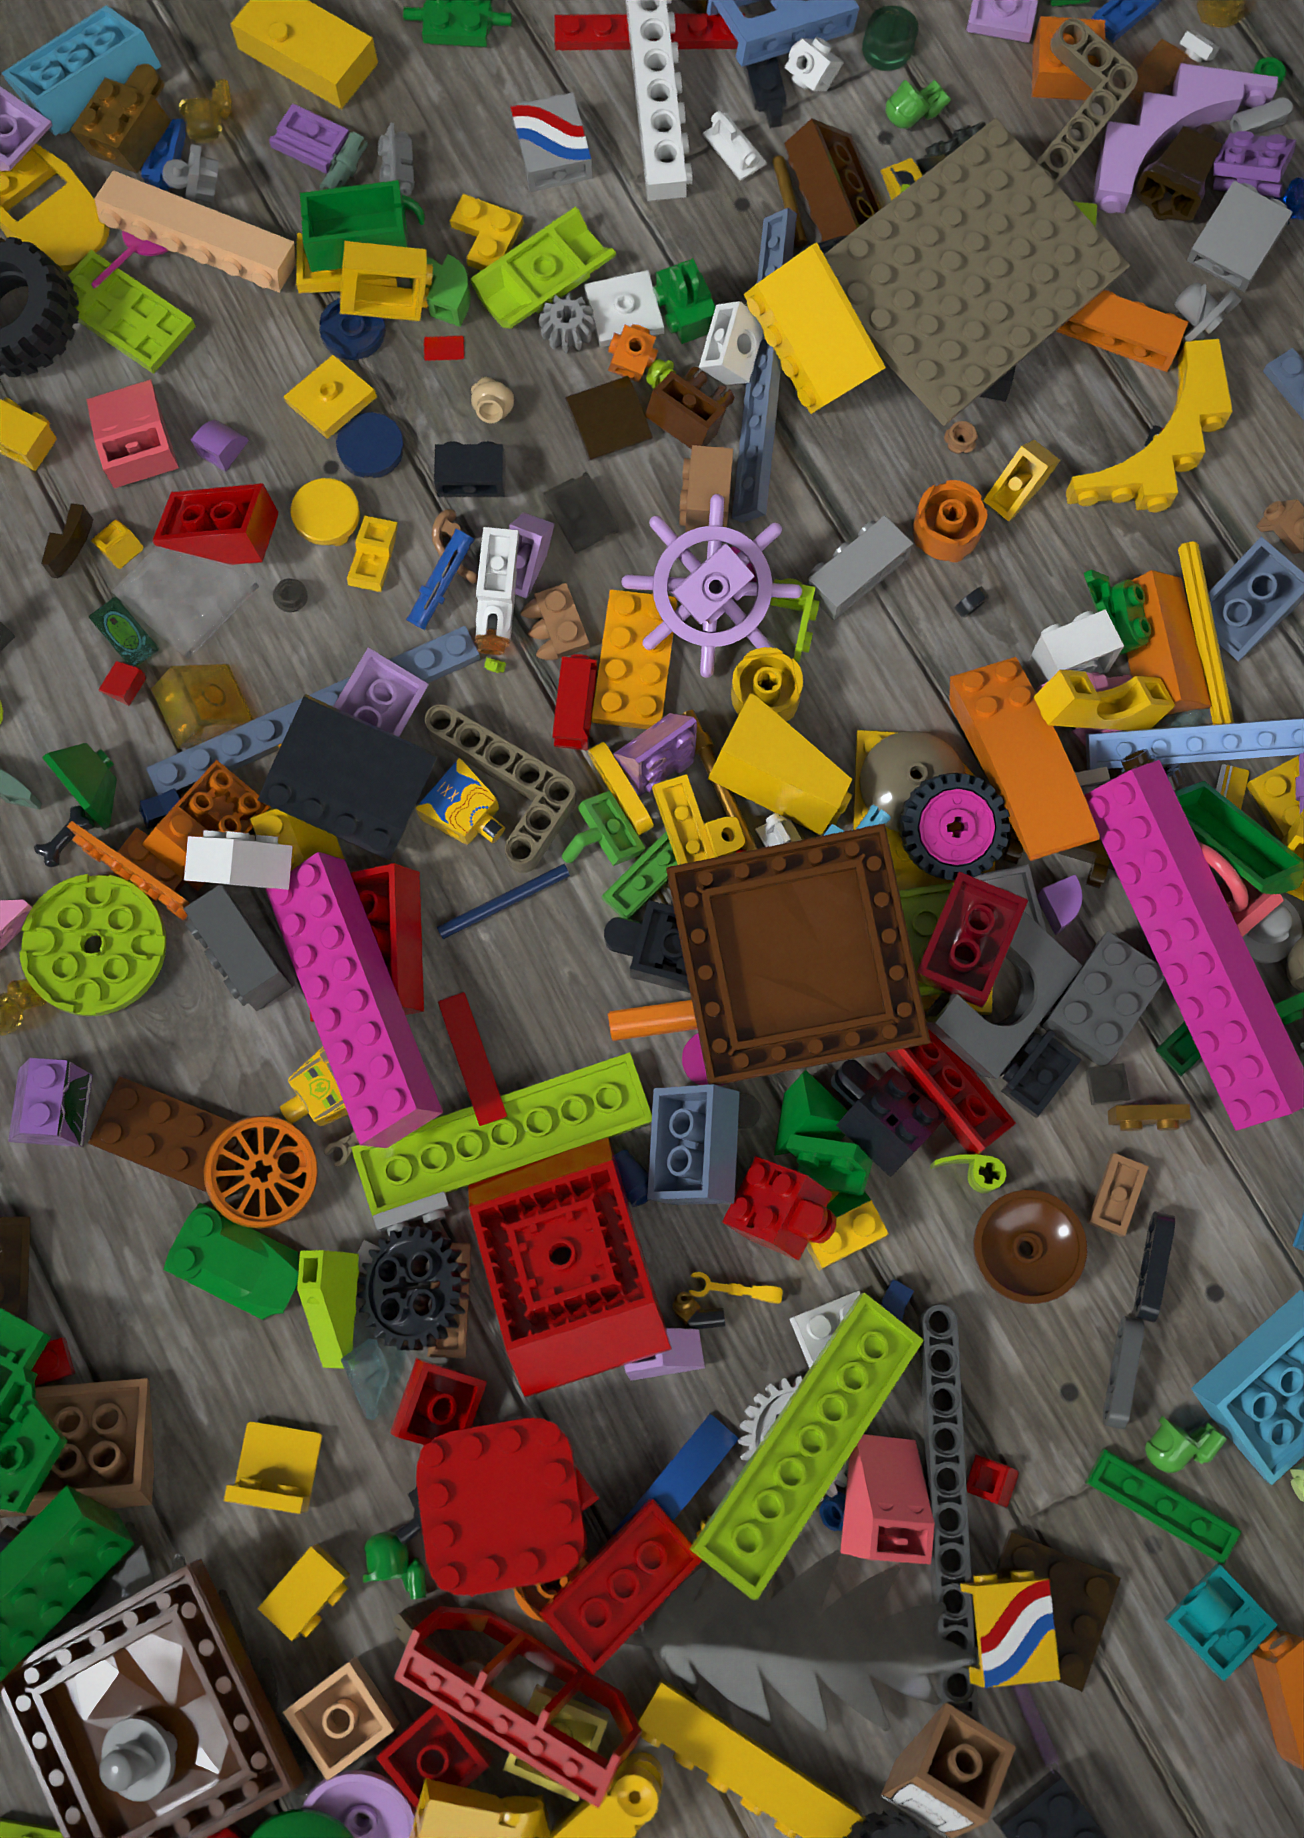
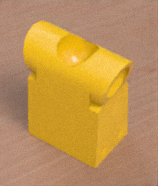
(627, 1807)
(468, 1813)

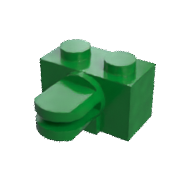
(685, 299)

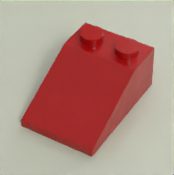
(219, 523)

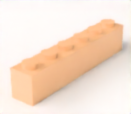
(196, 231)

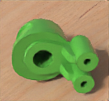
(910, 104)
(1173, 1447)

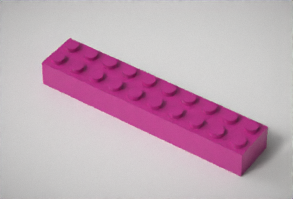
(1198, 946)

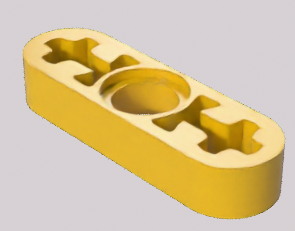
(620, 788)

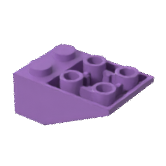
(659, 752)

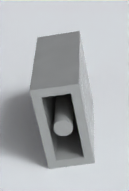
(1239, 235)

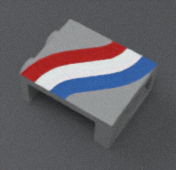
(552, 142)

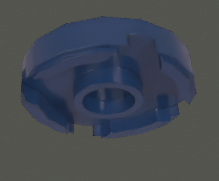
(350, 335)
(370, 445)

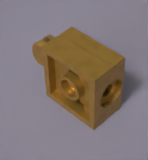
(124, 119)

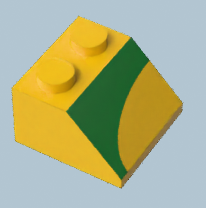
(856, 1228)

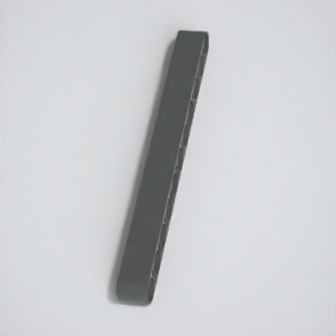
(956, 1498)

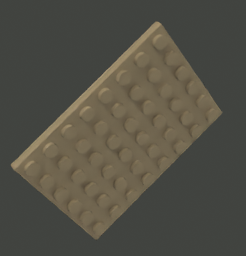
(972, 270)

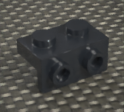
(1040, 1074)

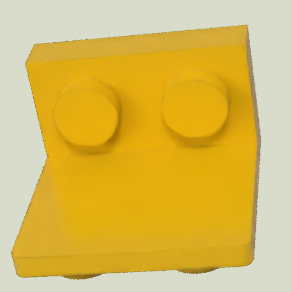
(276, 1468)

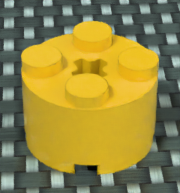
(773, 669)

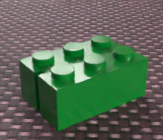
(353, 214)

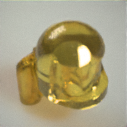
(205, 115)
(14, 1002)

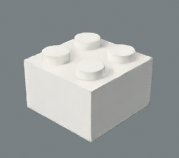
(1083, 645)
(238, 860)

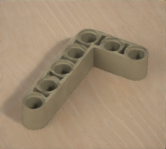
(1103, 92)
(510, 775)

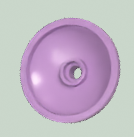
(368, 1793)

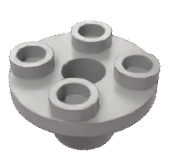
(1203, 309)
(1275, 934)
(138, 1758)

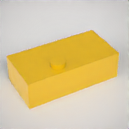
(306, 46)

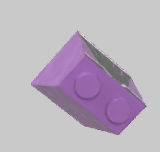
(50, 1103)

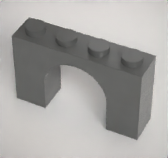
(1044, 975)

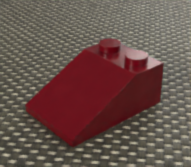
(971, 939)

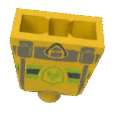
(315, 1092)

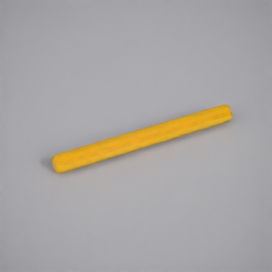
(1205, 632)

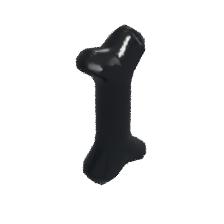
(52, 849)

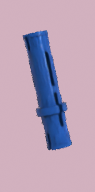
(460, 543)

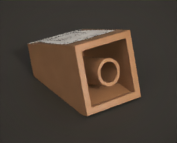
(950, 1773)

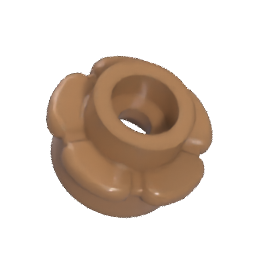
(961, 429)

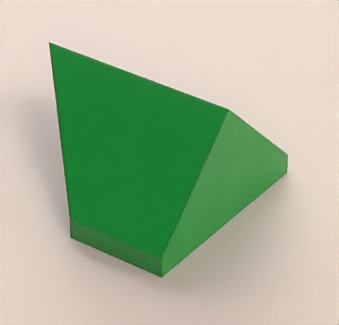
(808, 1112)

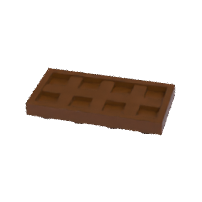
(164, 1134)

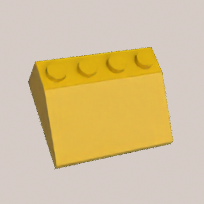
(813, 329)

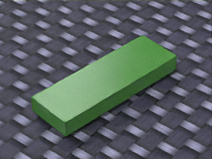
(641, 879)

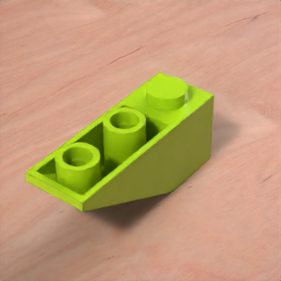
(329, 1301)

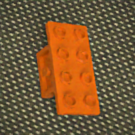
(138, 865)

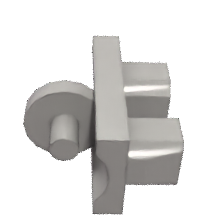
(197, 176)

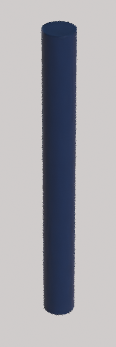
(503, 901)

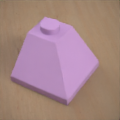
(19, 129)

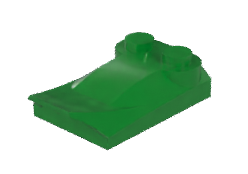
(234, 1263)

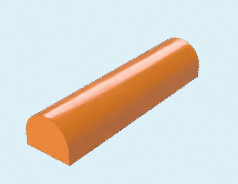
(652, 1020)

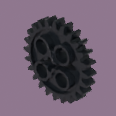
(415, 1324)

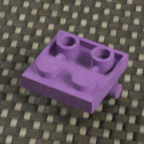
(1253, 159)

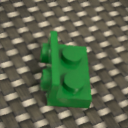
(832, 1163)

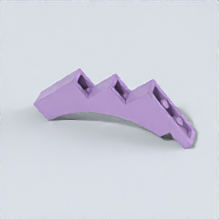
(1197, 98)

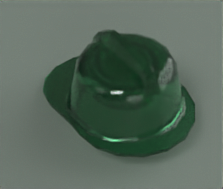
(889, 38)

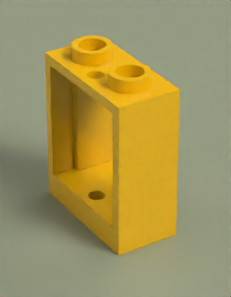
(384, 300)

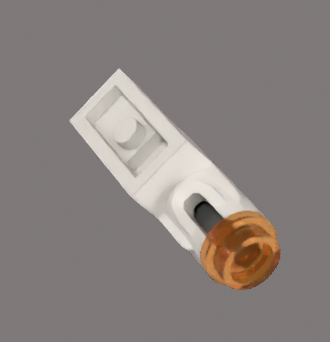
(496, 590)

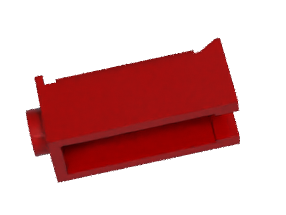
(575, 702)

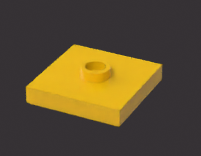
(330, 396)

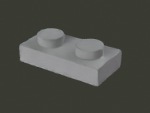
(429, 1209)

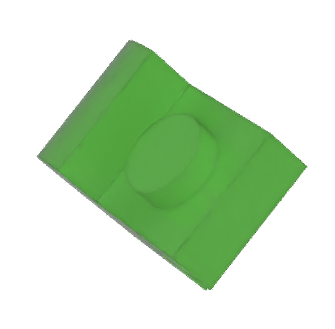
(449, 291)

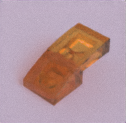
(1158, 69)

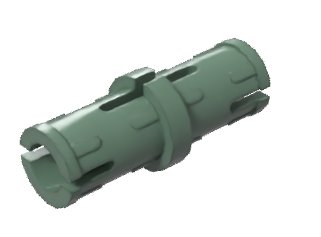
(345, 162)

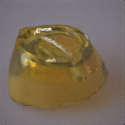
(1220, 12)

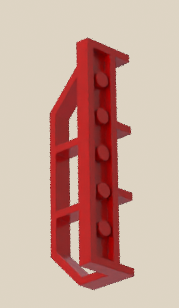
(508, 1722)

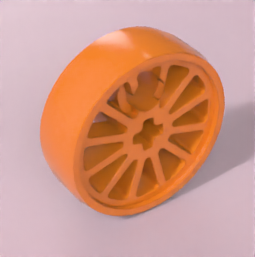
(306, 1163)

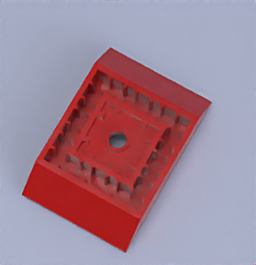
(574, 1315)

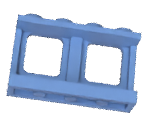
(781, 29)

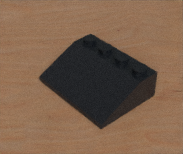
(347, 777)

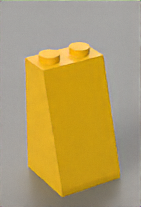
(781, 769)

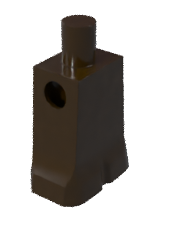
(1176, 180)

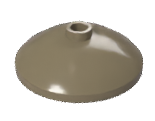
(887, 769)

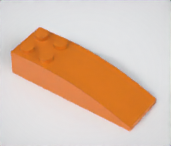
(1022, 758)

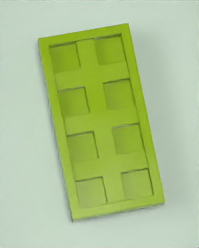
(128, 314)

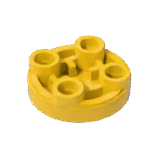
(325, 512)

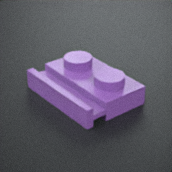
(309, 138)

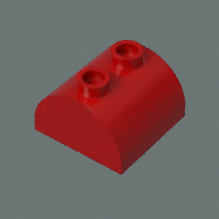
(436, 1402)

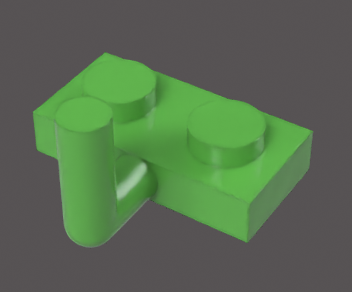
(609, 828)

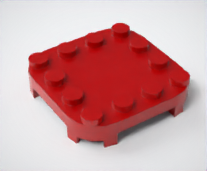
(500, 1506)

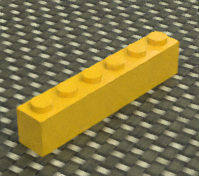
(744, 1766)

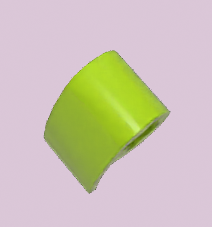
(976, 1164)

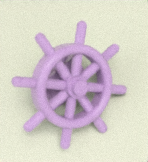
(711, 585)

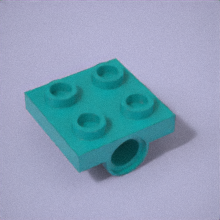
(1220, 1622)

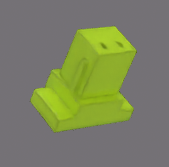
(495, 665)

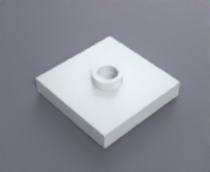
(623, 302)

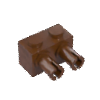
(685, 410)

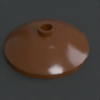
(1055, 1243)

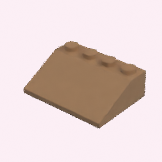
(106, 1444)

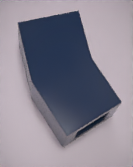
(157, 807)
(896, 1298)

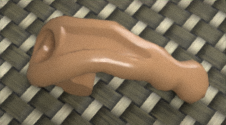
(443, 528)

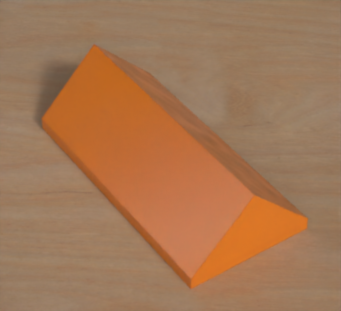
(1172, 643)

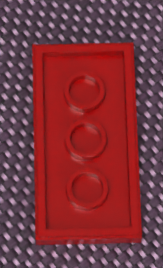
(620, 1586)

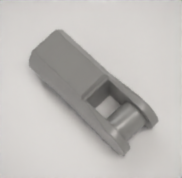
(1262, 117)

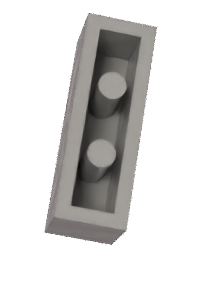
(859, 566)

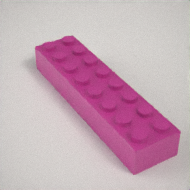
(353, 1002)

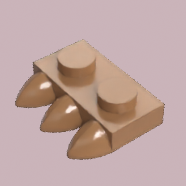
(558, 623)

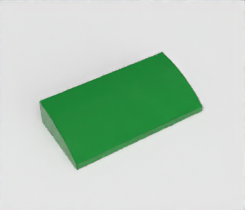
(1240, 840)

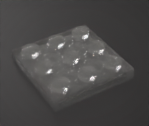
(184, 596)

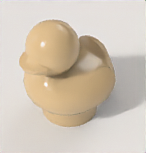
(491, 400)

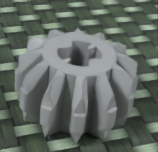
(567, 322)

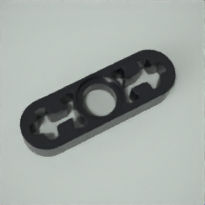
(1154, 1267)

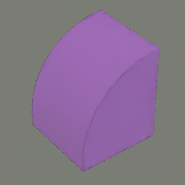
(218, 443)
(1061, 902)

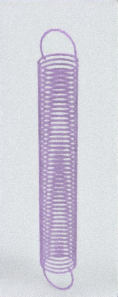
(1034, 1731)

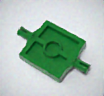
(457, 21)

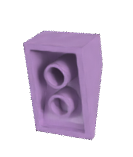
(381, 693)

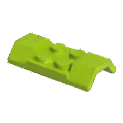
(539, 268)

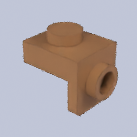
(1287, 521)

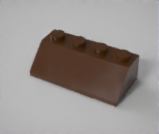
(832, 178)

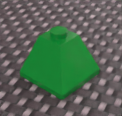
(87, 779)

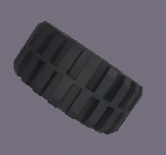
(48, 314)

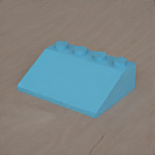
(71, 67)
(1260, 1392)

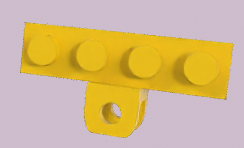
(687, 833)

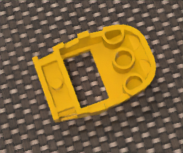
(63, 224)

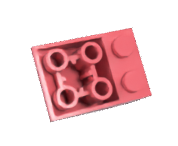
(131, 434)
(887, 1503)

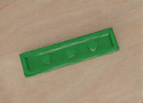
(1163, 1506)

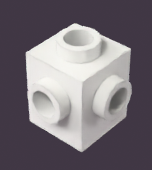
(813, 64)

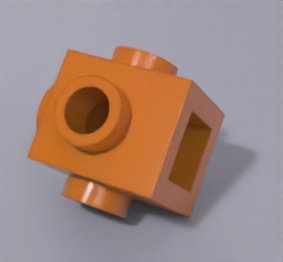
(629, 362)

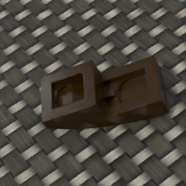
(64, 548)

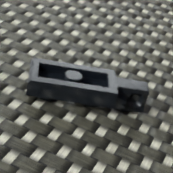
(767, 89)

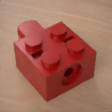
(781, 1209)

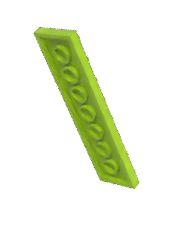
(538, 1125)
(806, 1446)

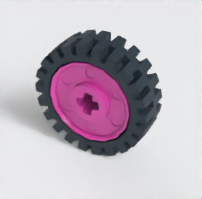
(934, 806)

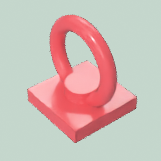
(1243, 899)

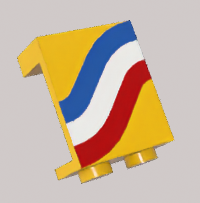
(1013, 1630)

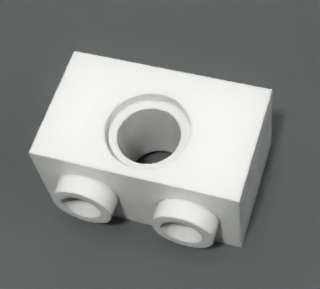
(731, 344)

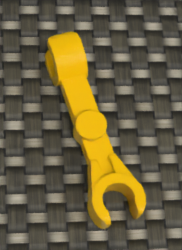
(763, 1293)

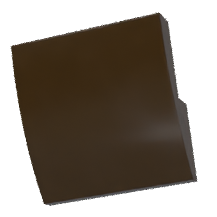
(608, 418)

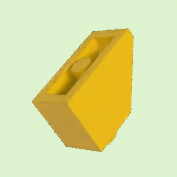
(1021, 479)

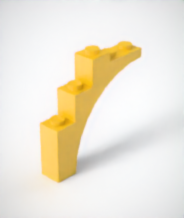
(1150, 475)

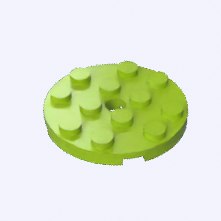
(101, 981)

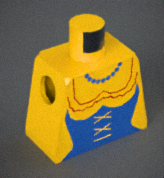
(461, 806)

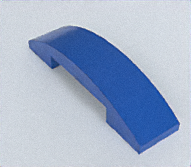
(687, 1469)

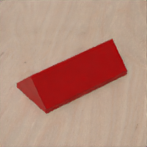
(957, 1091)

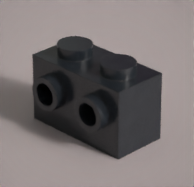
(469, 469)

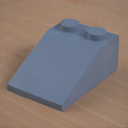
(1254, 598)

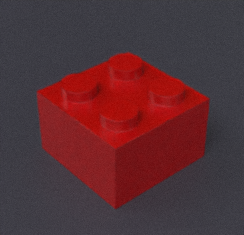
(434, 1749)

